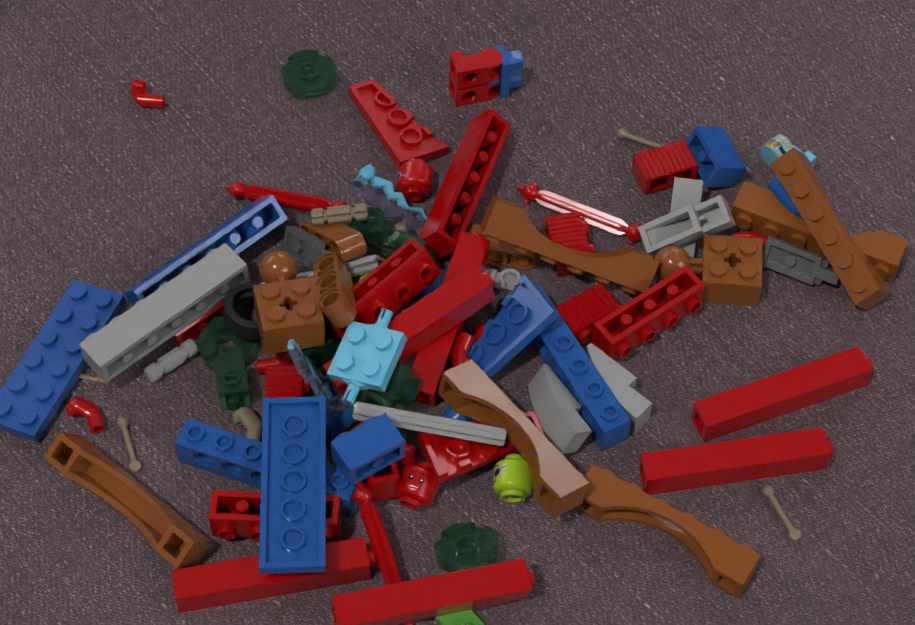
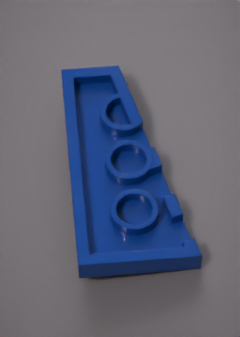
(513, 328)

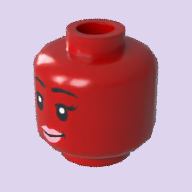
(415, 179)
(416, 486)

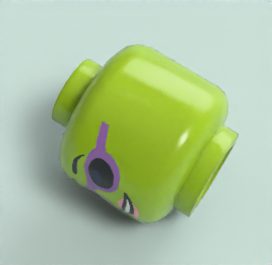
(512, 479)

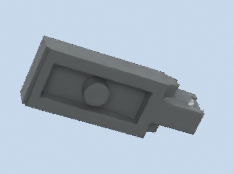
(303, 246)
(797, 262)

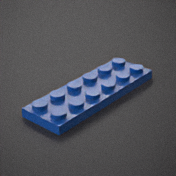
(54, 359)
(293, 486)

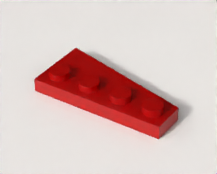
(395, 126)
(454, 456)

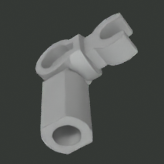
(505, 282)

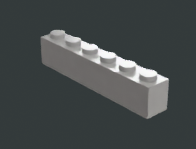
(164, 312)

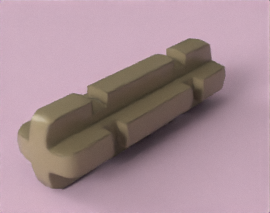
(339, 214)

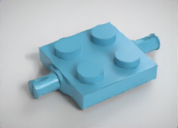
(367, 356)

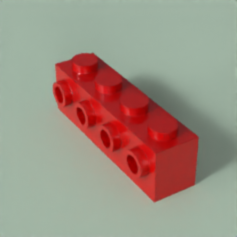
(392, 284)
(648, 314)
(238, 515)

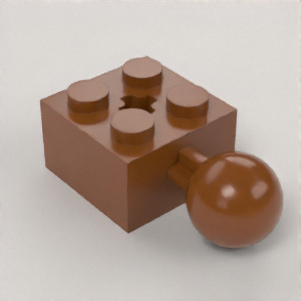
(726, 266)
(286, 305)

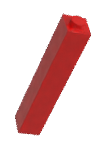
(439, 312)
(436, 356)
(781, 393)
(735, 461)
(241, 580)
(435, 595)

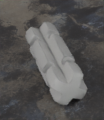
(171, 360)

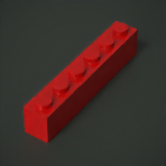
(464, 182)

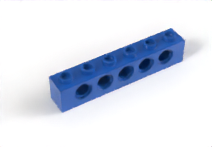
(236, 232)
(576, 371)
(241, 458)

